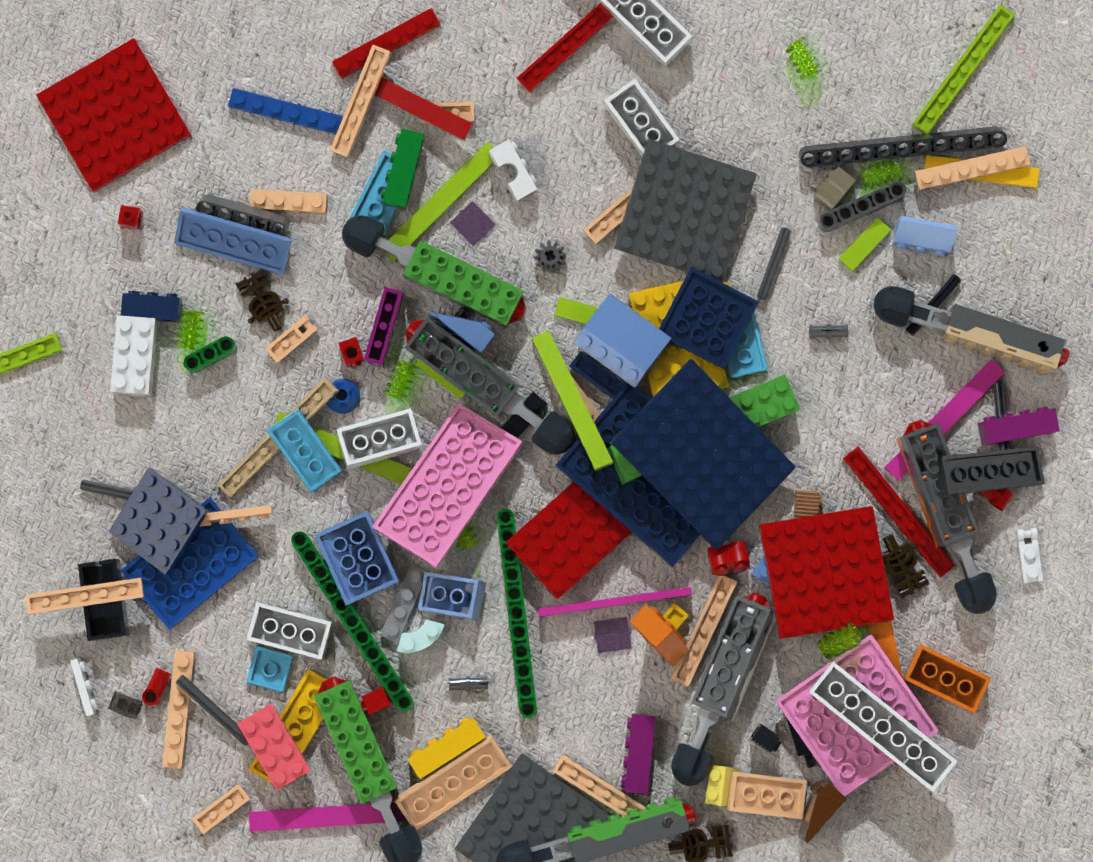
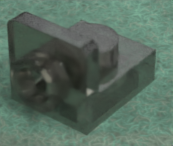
(125, 705)

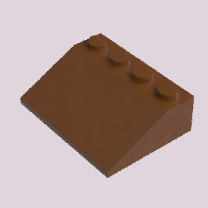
(820, 807)

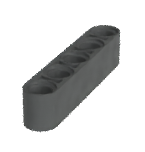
(869, 200)
(252, 214)

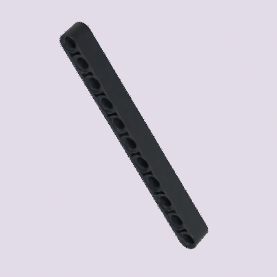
(910, 151)

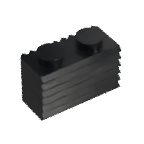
(765, 738)

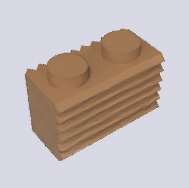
(807, 503)

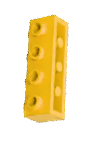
(446, 748)

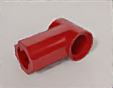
(998, 498)
(157, 685)

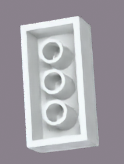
(639, 117)
(134, 356)
(378, 439)
(289, 631)

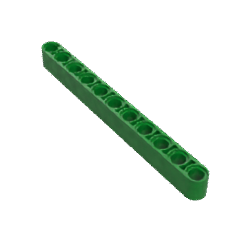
(522, 621)
(358, 628)

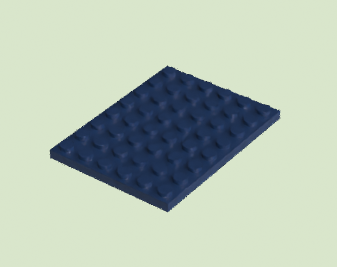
(703, 454)
(636, 503)

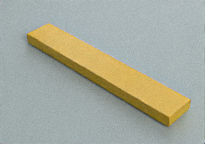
(1018, 177)

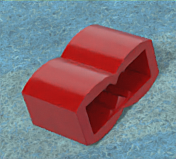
(728, 558)

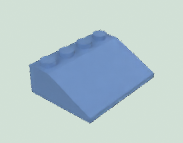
(622, 340)
(357, 558)

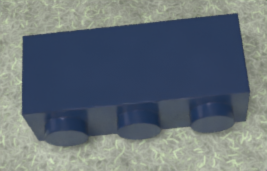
(161, 308)

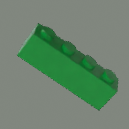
(403, 169)

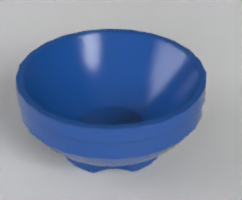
(350, 402)

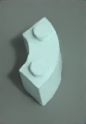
(422, 638)

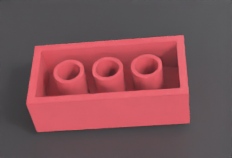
(274, 746)

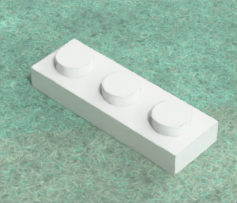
(84, 686)

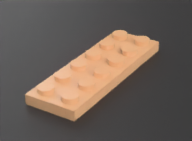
(453, 782)

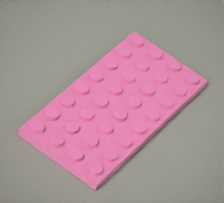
(447, 485)

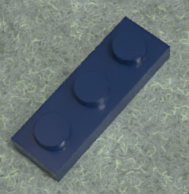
(597, 375)

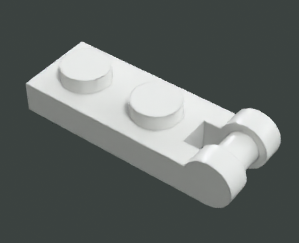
(1029, 556)

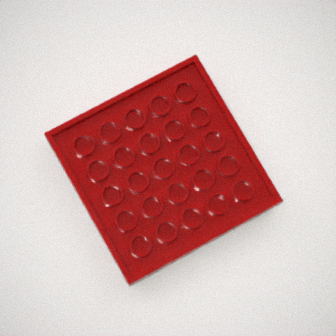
(113, 115)
(826, 572)

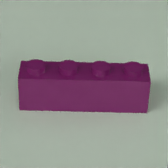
(383, 327)
(1018, 426)
(639, 753)

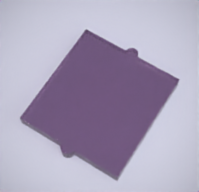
(472, 223)
(612, 635)

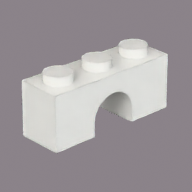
(507, 155)

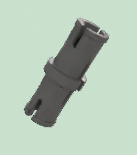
(837, 331)
(468, 683)

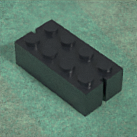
(105, 618)

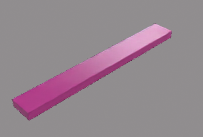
(954, 409)
(615, 601)
(319, 817)

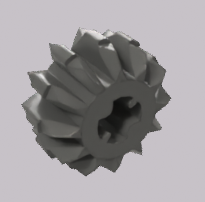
(556, 254)

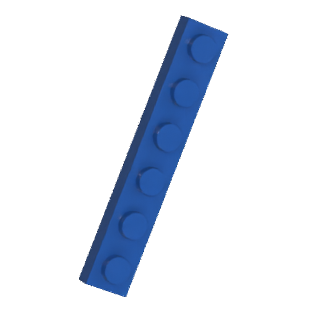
(284, 111)

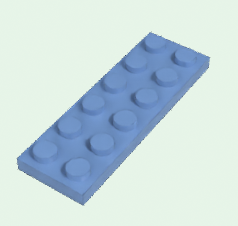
(232, 241)

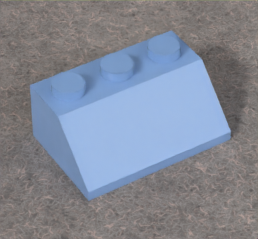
(924, 236)

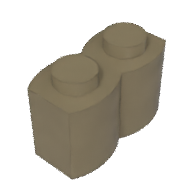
(834, 188)

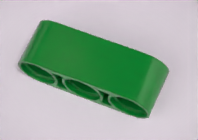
(204, 363)

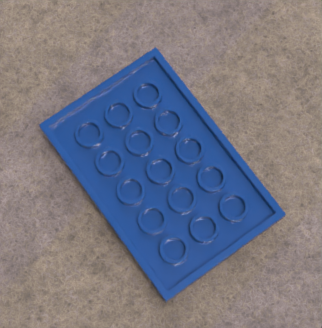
(204, 567)

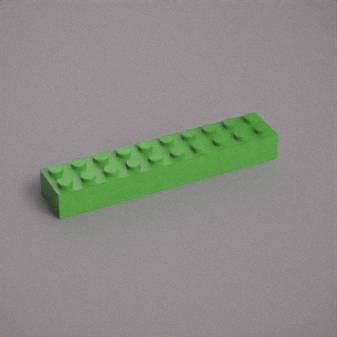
(761, 404)

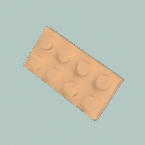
(766, 795)

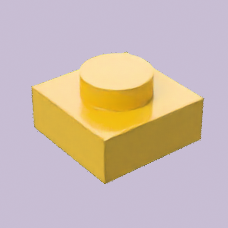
(675, 615)

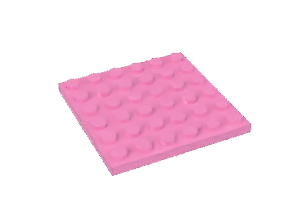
(837, 746)

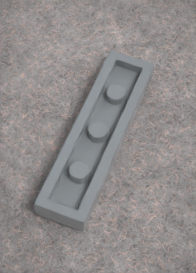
(403, 604)

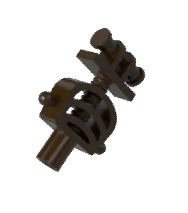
(271, 315)
(897, 552)
(682, 847)

